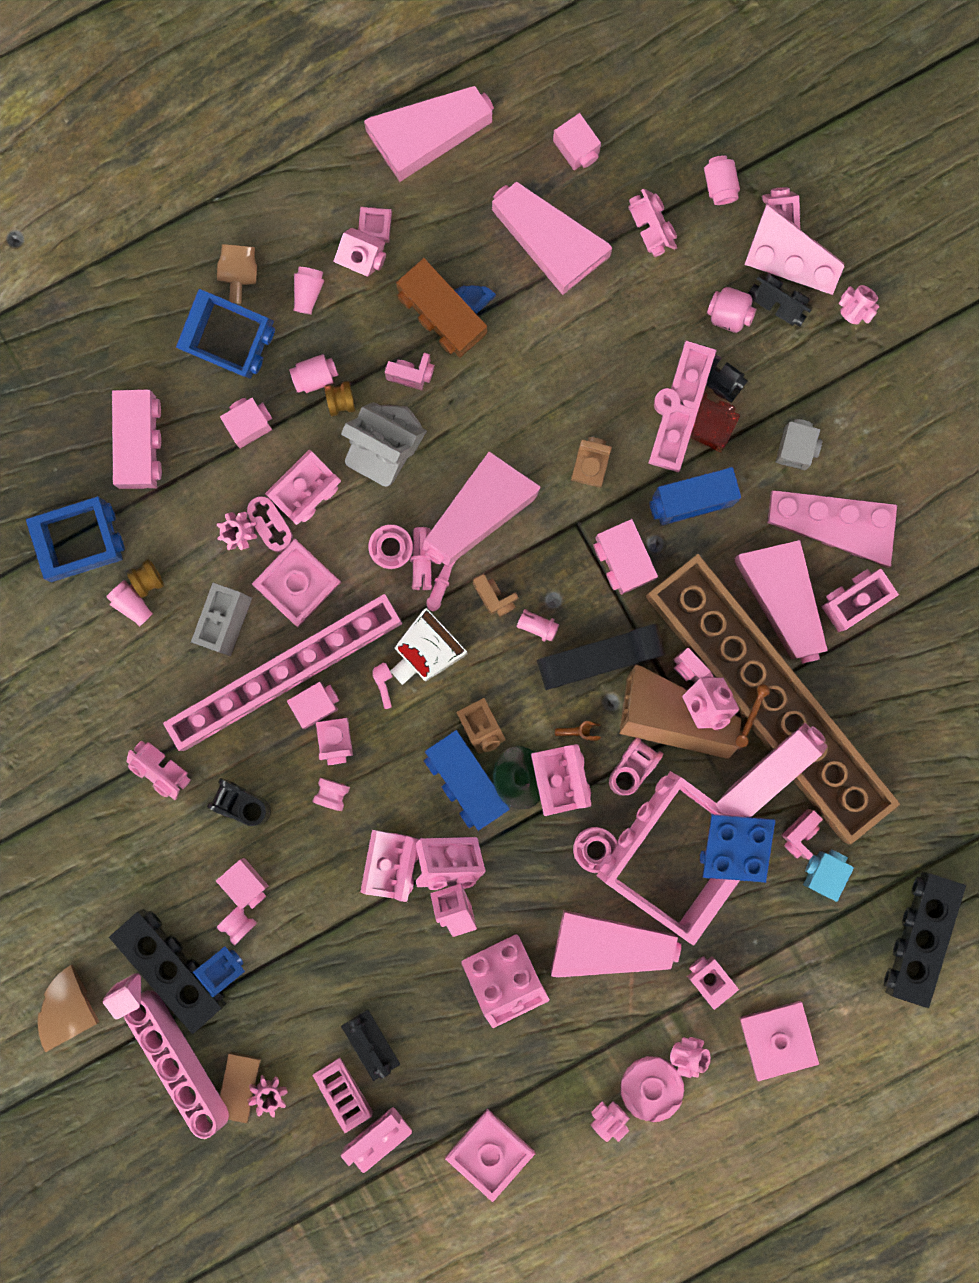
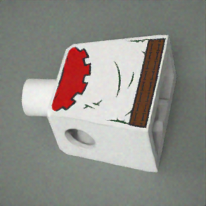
(426, 649)

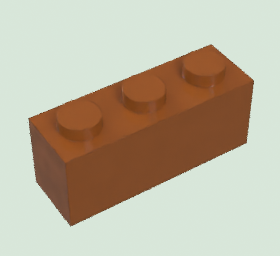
(440, 308)

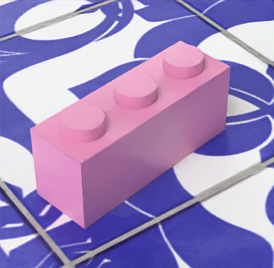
(135, 439)

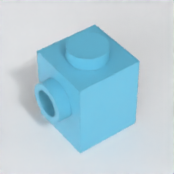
(828, 874)

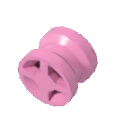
(331, 794)
(236, 925)

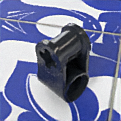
(234, 801)

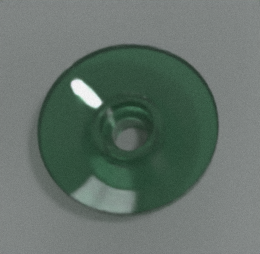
(516, 763)

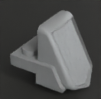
(382, 441)

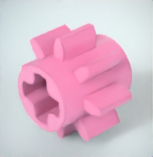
(859, 304)
(234, 522)
(690, 1057)
(265, 1087)
(610, 1121)

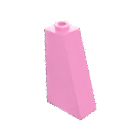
(428, 129)
(549, 236)
(482, 506)
(786, 596)
(773, 772)
(607, 947)

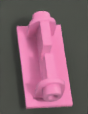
(659, 233)
(147, 763)

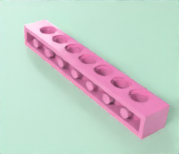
(282, 673)

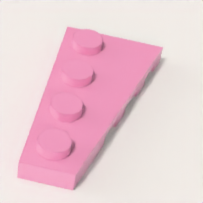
(847, 524)

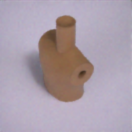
(237, 268)

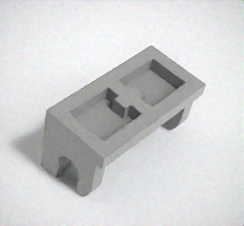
(221, 619)

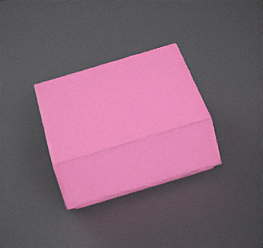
(375, 222)

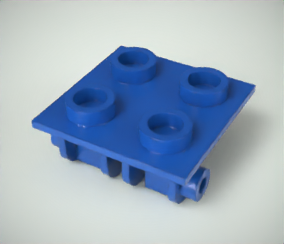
(738, 848)

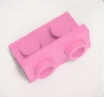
(449, 862)
(376, 1140)

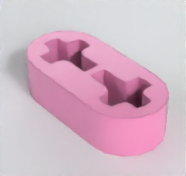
(263, 527)

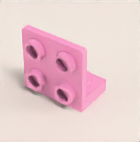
(504, 981)

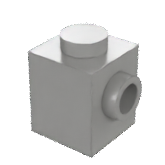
(799, 445)

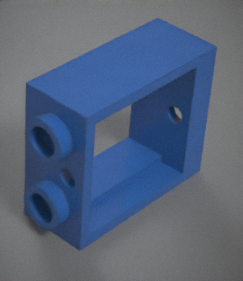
(197, 322)
(695, 496)
(45, 549)

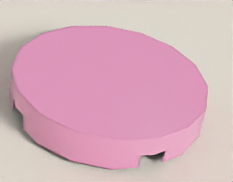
(652, 1089)

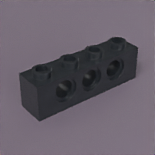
(150, 965)
(921, 987)

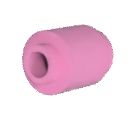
(722, 180)
(313, 373)

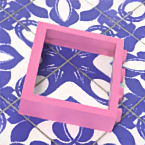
(714, 892)

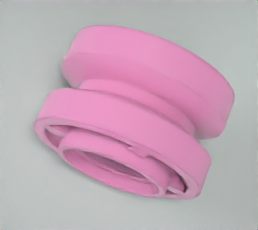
(403, 539)
(584, 839)

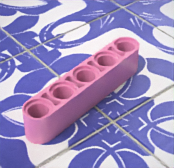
(177, 1079)

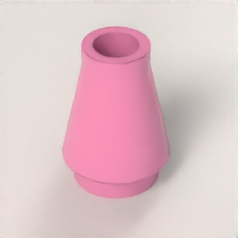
(306, 289)
(129, 603)

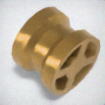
(339, 398)
(145, 578)

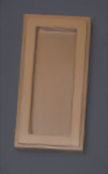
(239, 1074)

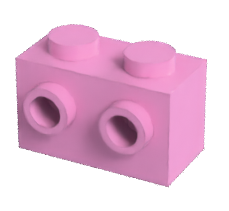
(625, 557)
(859, 600)

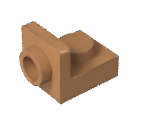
(591, 462)
(488, 593)
(481, 726)

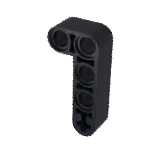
(601, 657)

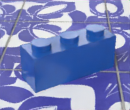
(465, 781)

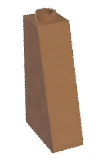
(659, 714)

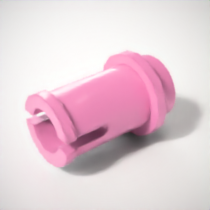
(538, 625)

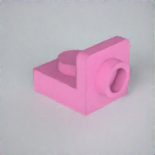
(785, 203)
(405, 374)
(334, 740)
(803, 828)

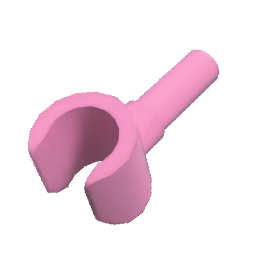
(381, 674)

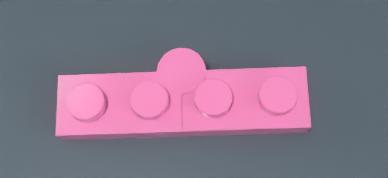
(680, 406)

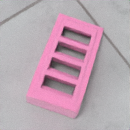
(332, 1100)

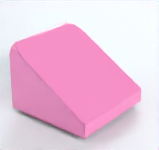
(124, 996)

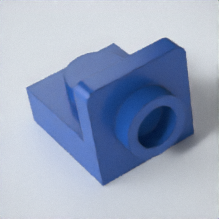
(219, 971)

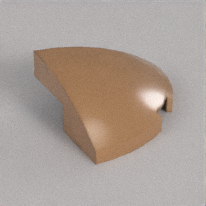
(64, 1010)

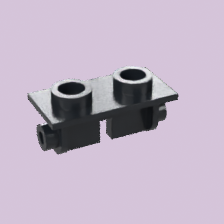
(791, 303)
(725, 382)
(370, 1045)

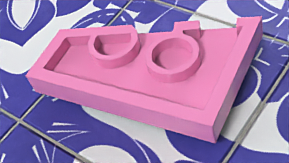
(791, 254)

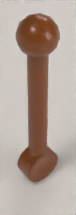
(742, 740)

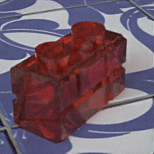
(714, 423)

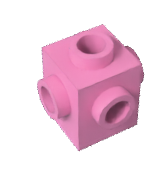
(711, 703)

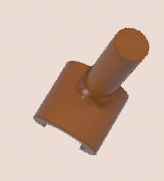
(583, 731)

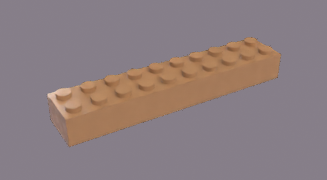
(735, 649)

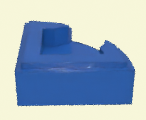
(475, 296)

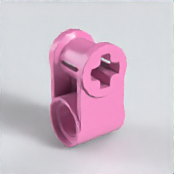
(635, 766)

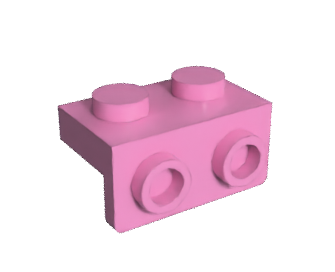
(303, 488)
(561, 779)
(390, 865)

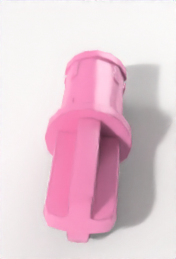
(420, 561)

